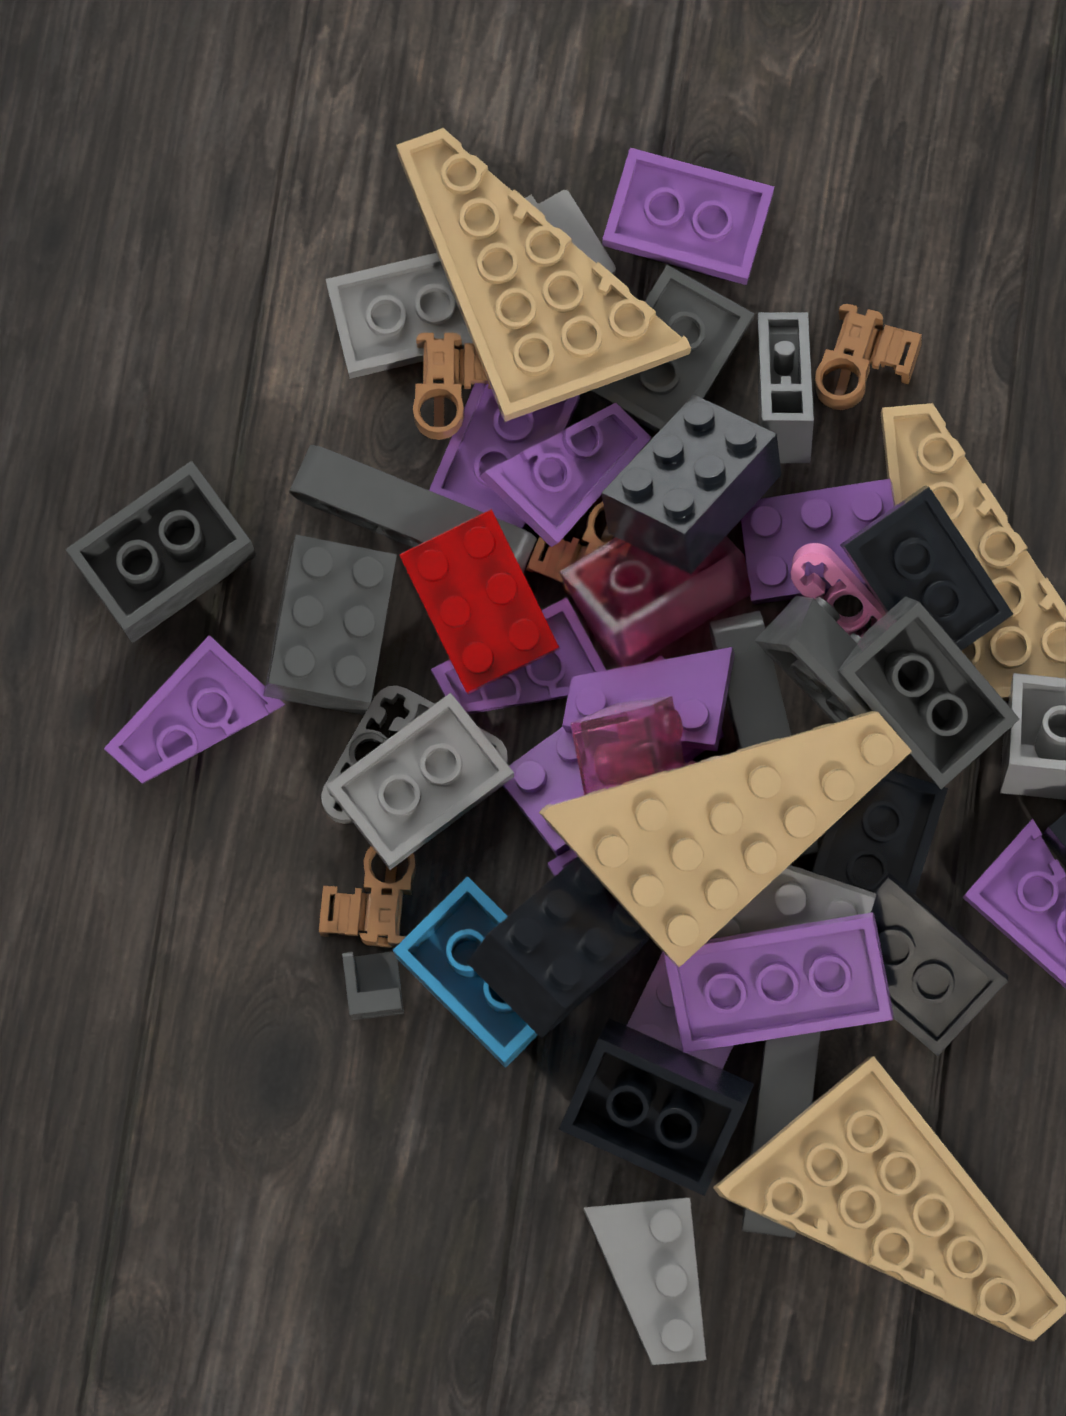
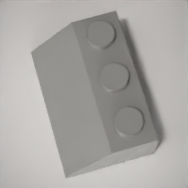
(1037, 742)

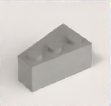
(656, 1273)

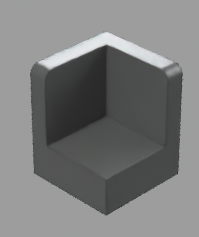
(372, 985)

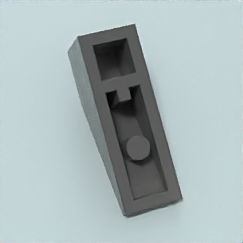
(786, 383)

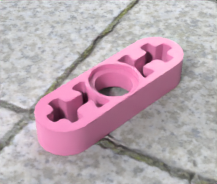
(834, 569)

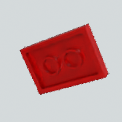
(479, 601)

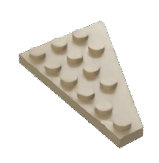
(530, 298)
(1034, 638)
(711, 835)
(888, 1193)

